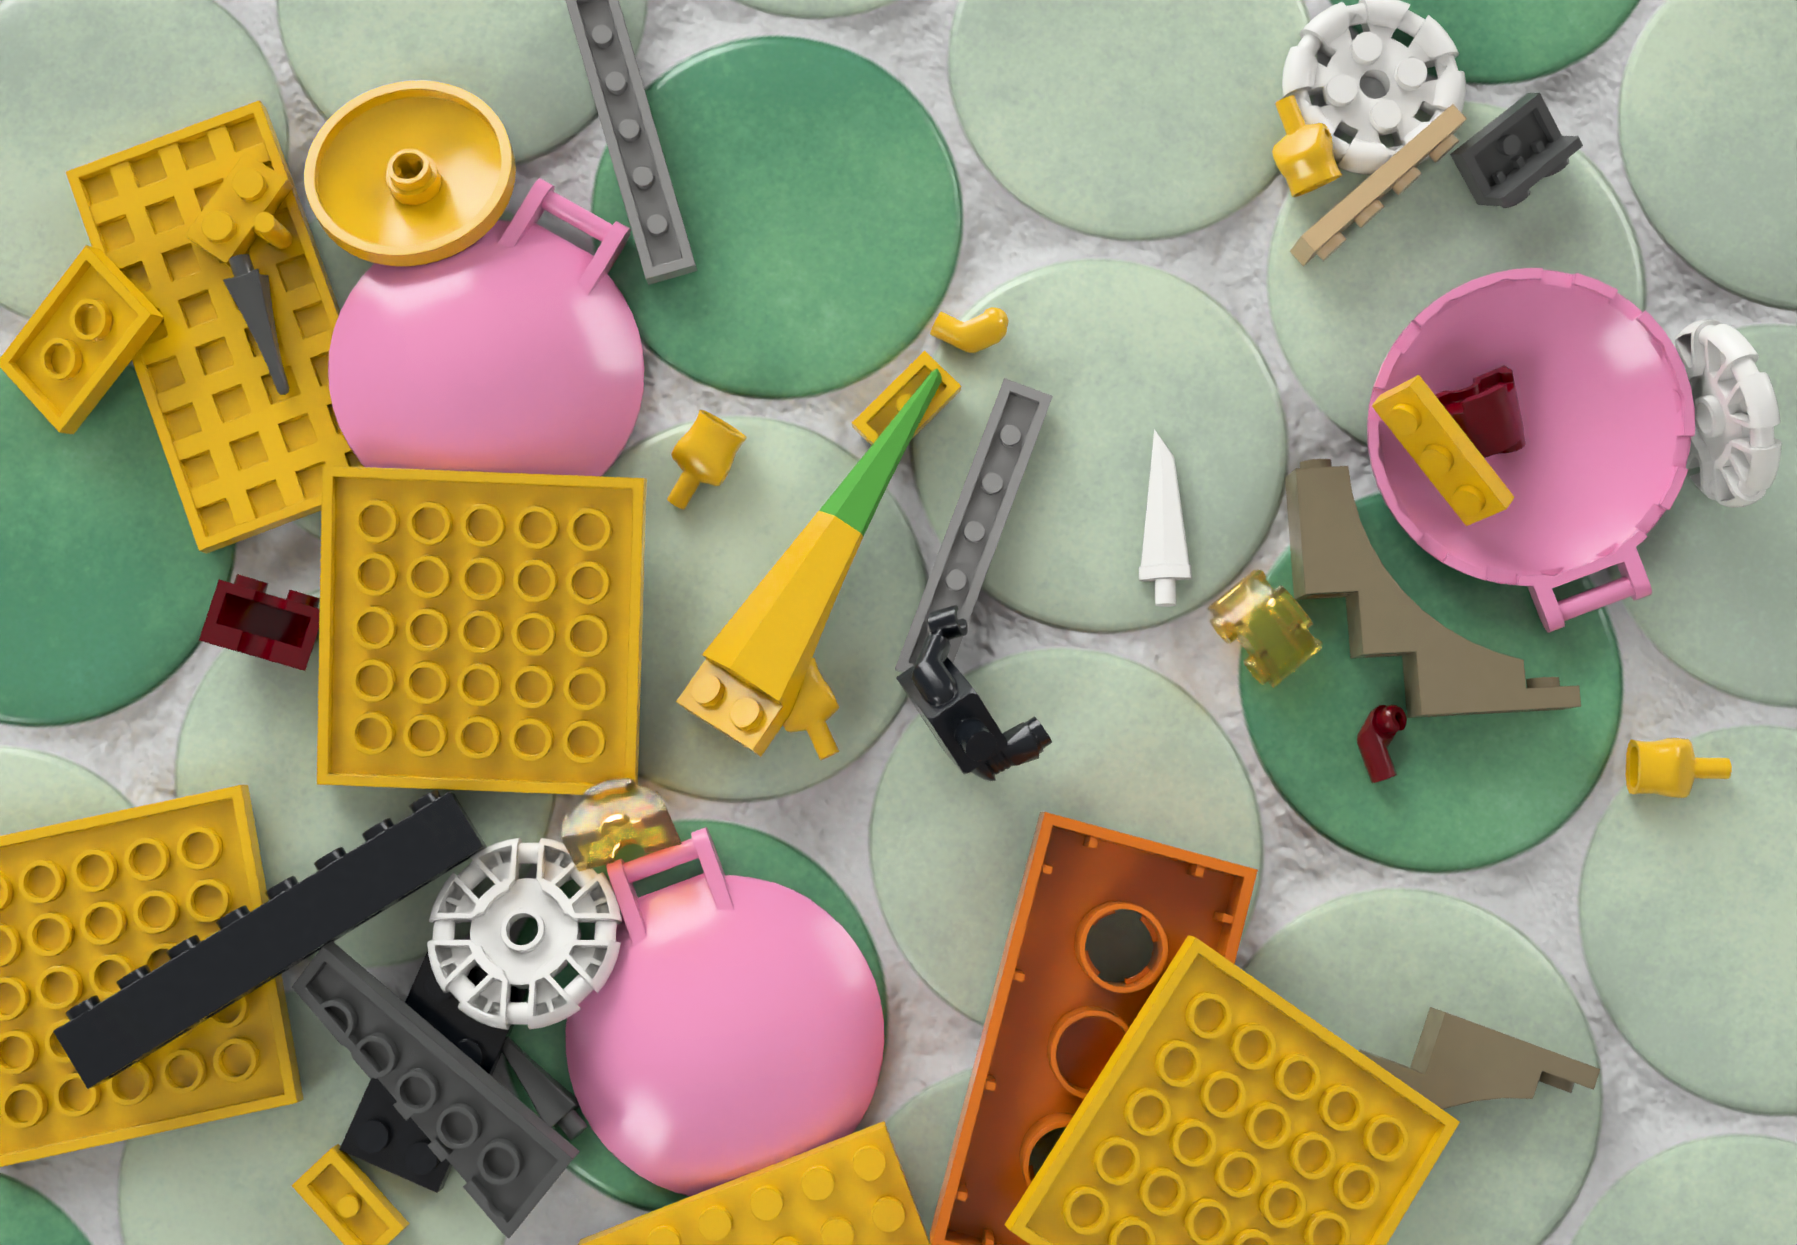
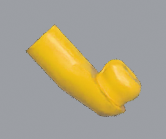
(974, 334)

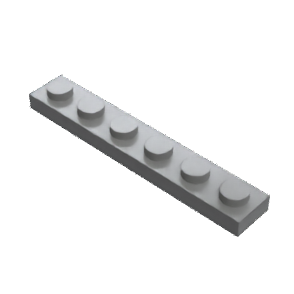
(632, 139)
(980, 512)

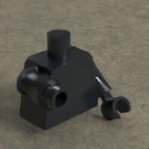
(956, 711)

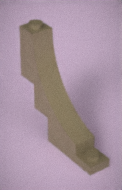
(1439, 667)
(1472, 1063)

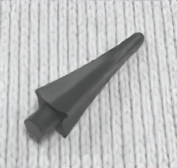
(253, 298)
(549, 1097)

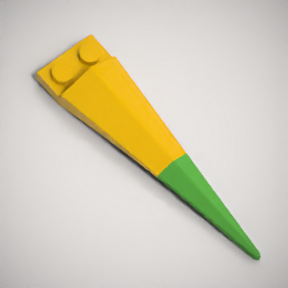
(767, 645)

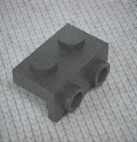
(1514, 153)

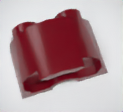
(1488, 412)
(262, 624)

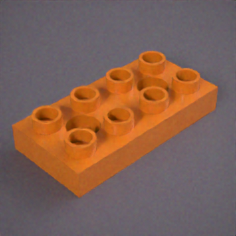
(1053, 1016)

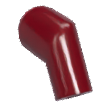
(1376, 737)

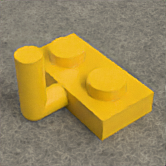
(242, 211)

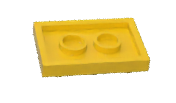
(80, 340)

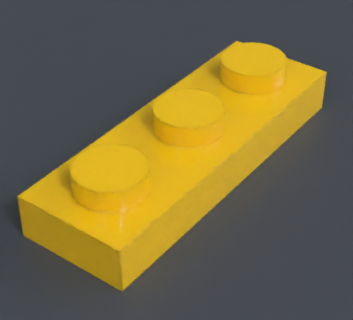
(1443, 451)

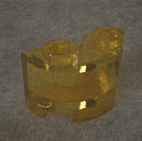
(1267, 626)
(613, 817)

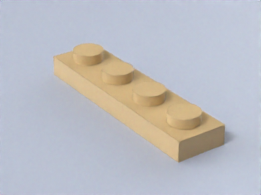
(1394, 174)

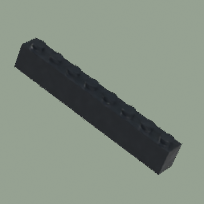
(269, 940)

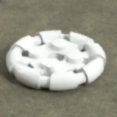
(1374, 56)
(1732, 414)
(528, 964)

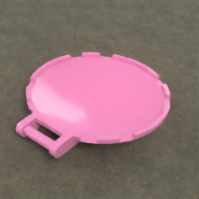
(493, 354)
(1601, 425)
(725, 1028)

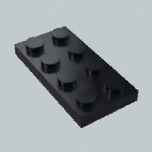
(378, 1130)

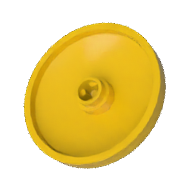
(410, 173)

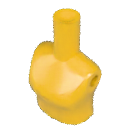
(1304, 152)
(704, 456)
(812, 710)
(1669, 767)

